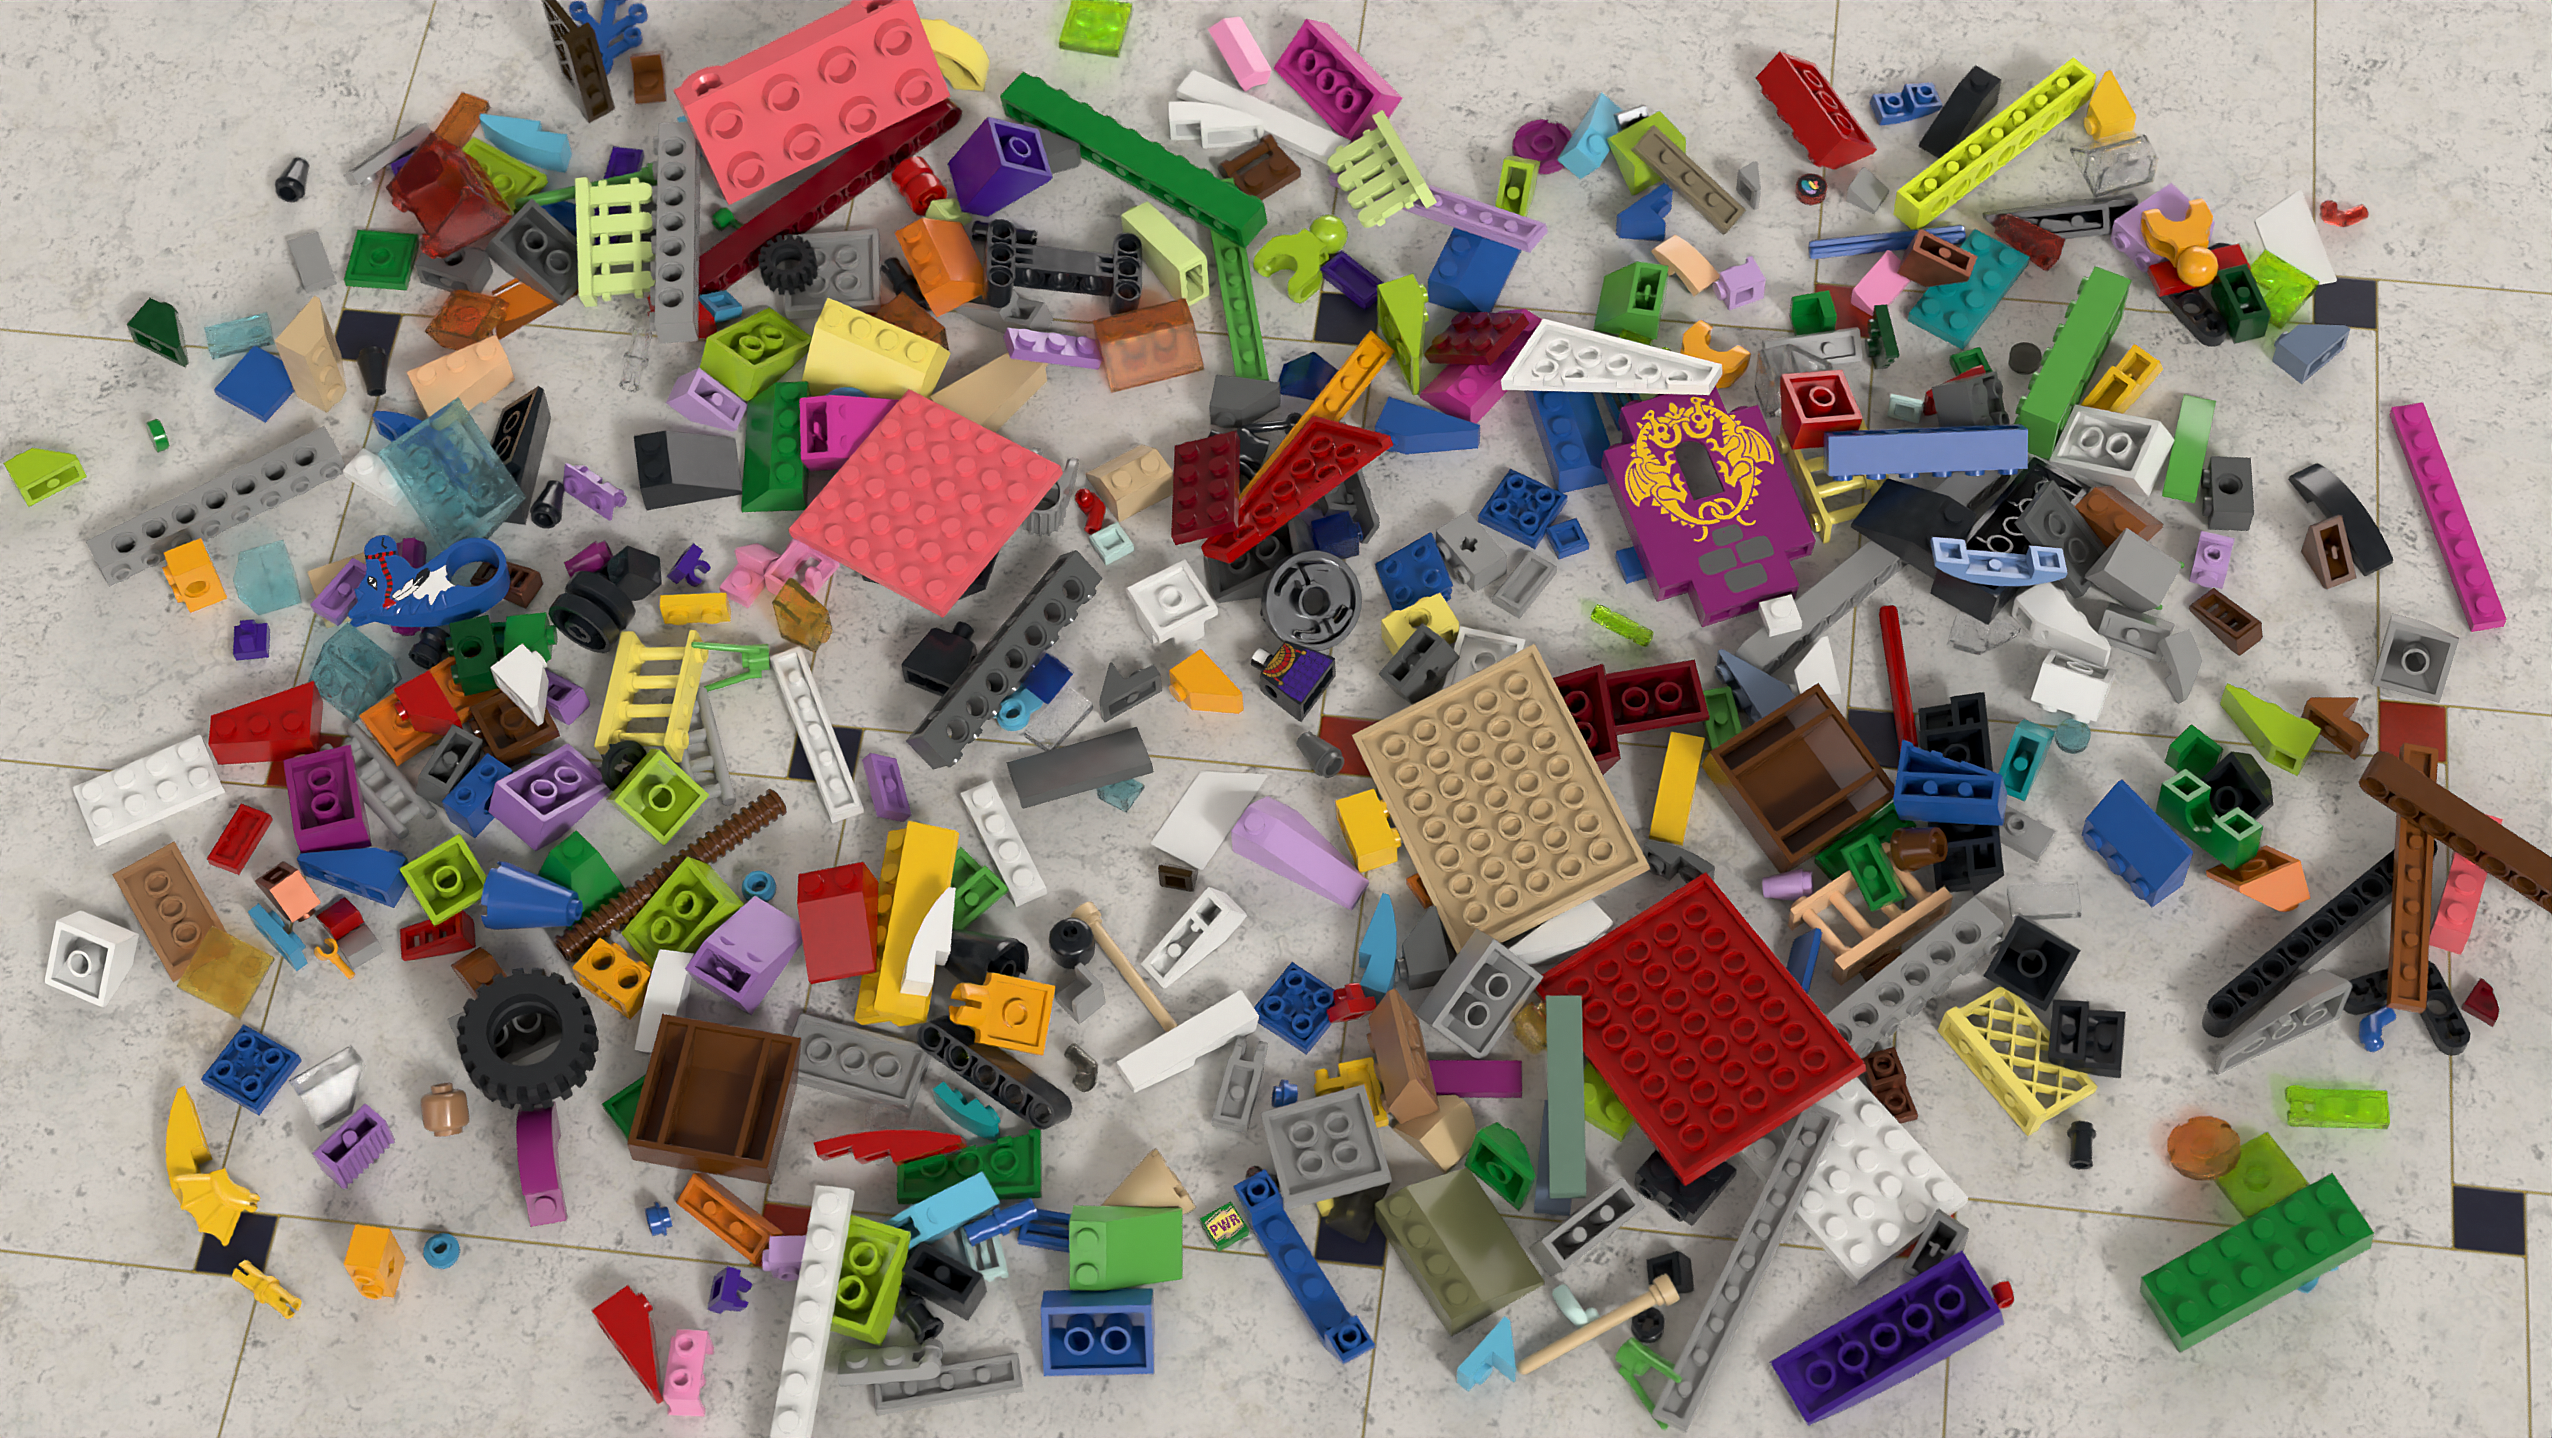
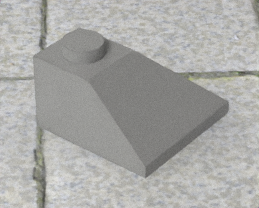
(2415, 658)

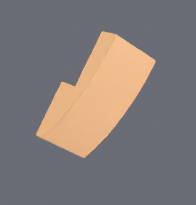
(1686, 263)

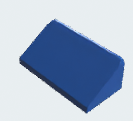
(1804, 957)

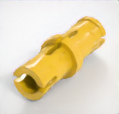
(266, 1289)

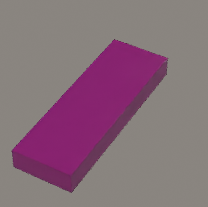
(1477, 1078)

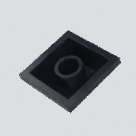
(2240, 784)
(2032, 962)

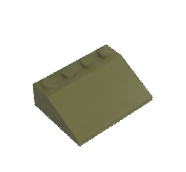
(1457, 1248)

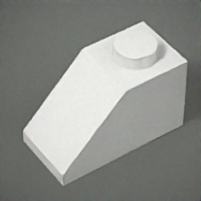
(1818, 668)
(524, 681)

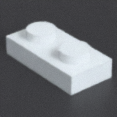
(372, 475)

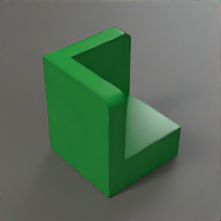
(1812, 313)
(2193, 752)

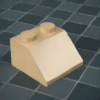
(1132, 481)

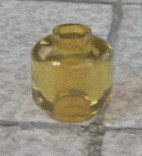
(1531, 1027)

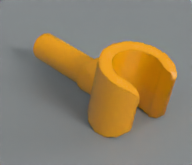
(334, 958)

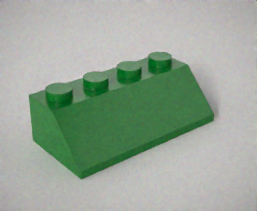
(772, 460)

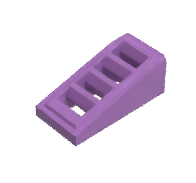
(570, 704)

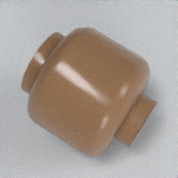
(445, 1110)

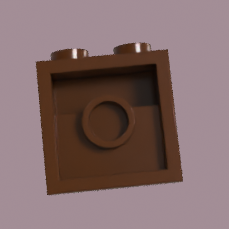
(509, 730)

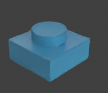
(721, 305)

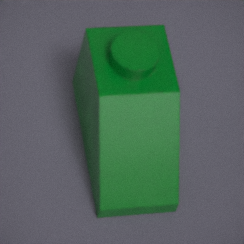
(531, 631)

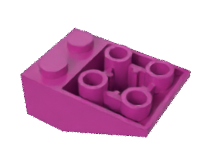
(836, 427)

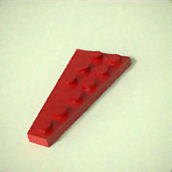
(1303, 473)

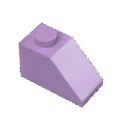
(706, 401)

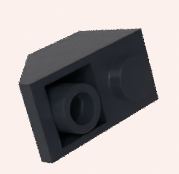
(633, 572)

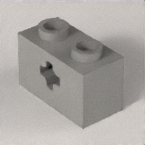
(1471, 552)

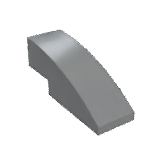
(1017, 314)

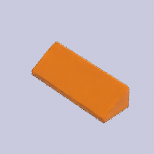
(727, 1216)

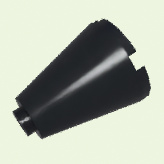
(981, 953)

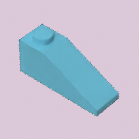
(1588, 143)

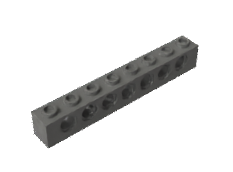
(931, 736)

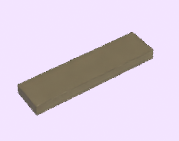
(1688, 179)

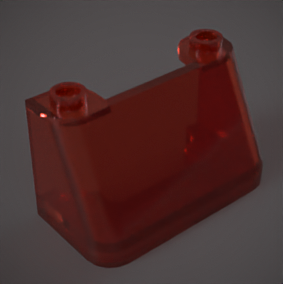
(448, 197)

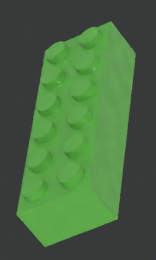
(2072, 359)

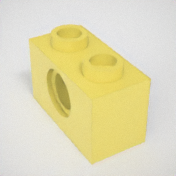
(1431, 611)

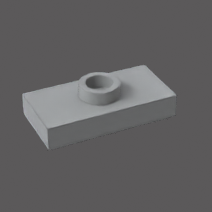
(2025, 834)

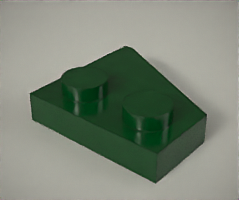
(1881, 341)

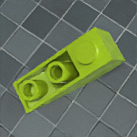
(2272, 731)

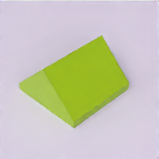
(1634, 170)

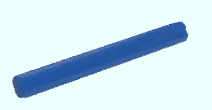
(1879, 242)

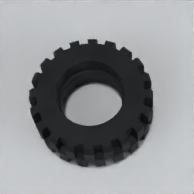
(520, 996)

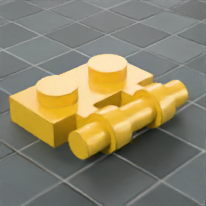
(1351, 1075)

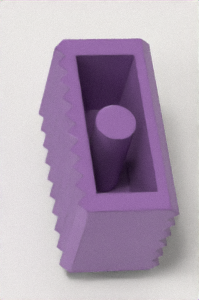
(354, 1146)

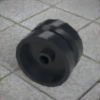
(592, 611)

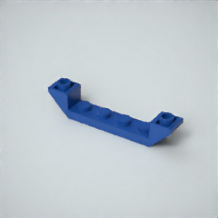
(1265, 1212)

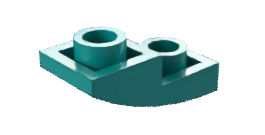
(970, 1116)

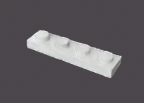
(1003, 843)

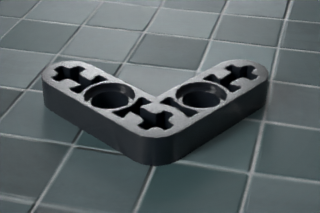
(2195, 321)
(2434, 1022)

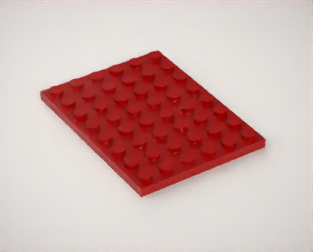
(1700, 1028)

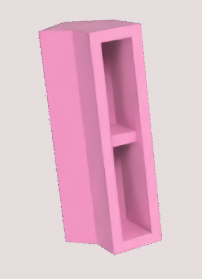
(1241, 52)

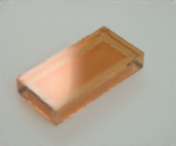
(462, 119)

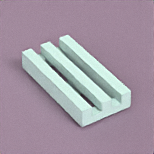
(989, 1272)

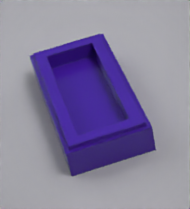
(1351, 279)

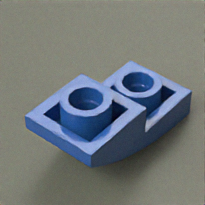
(1910, 104)

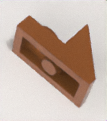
(649, 77)
(2333, 717)

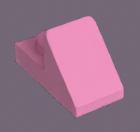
(747, 577)

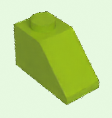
(1517, 184)
(43, 473)

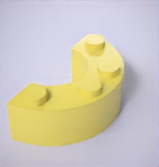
(957, 55)

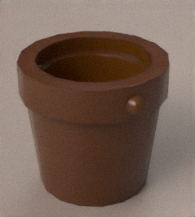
(1917, 847)

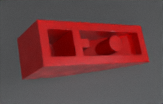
(631, 1331)

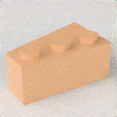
(470, 373)

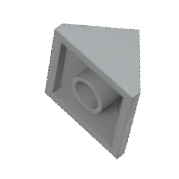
(2134, 572)

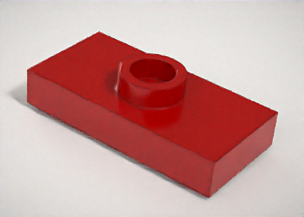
(239, 839)

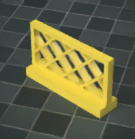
(1996, 1068)

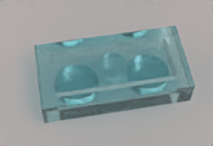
(239, 335)

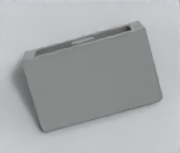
(2134, 631)

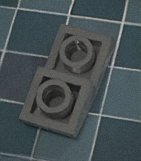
(1669, 860)

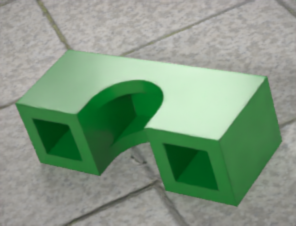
(2187, 808)

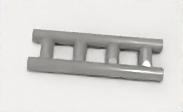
(715, 760)
(398, 783)

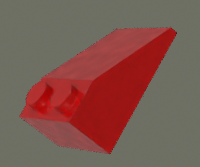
(838, 921)

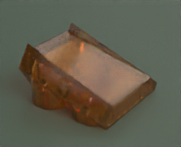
(466, 319)

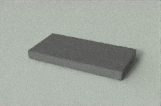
(1079, 767)

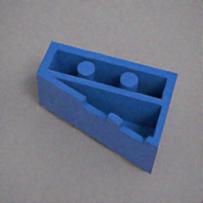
(1946, 790)

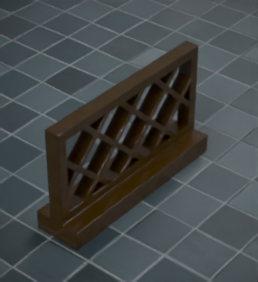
(580, 61)

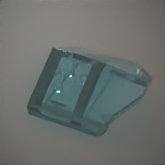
(267, 578)

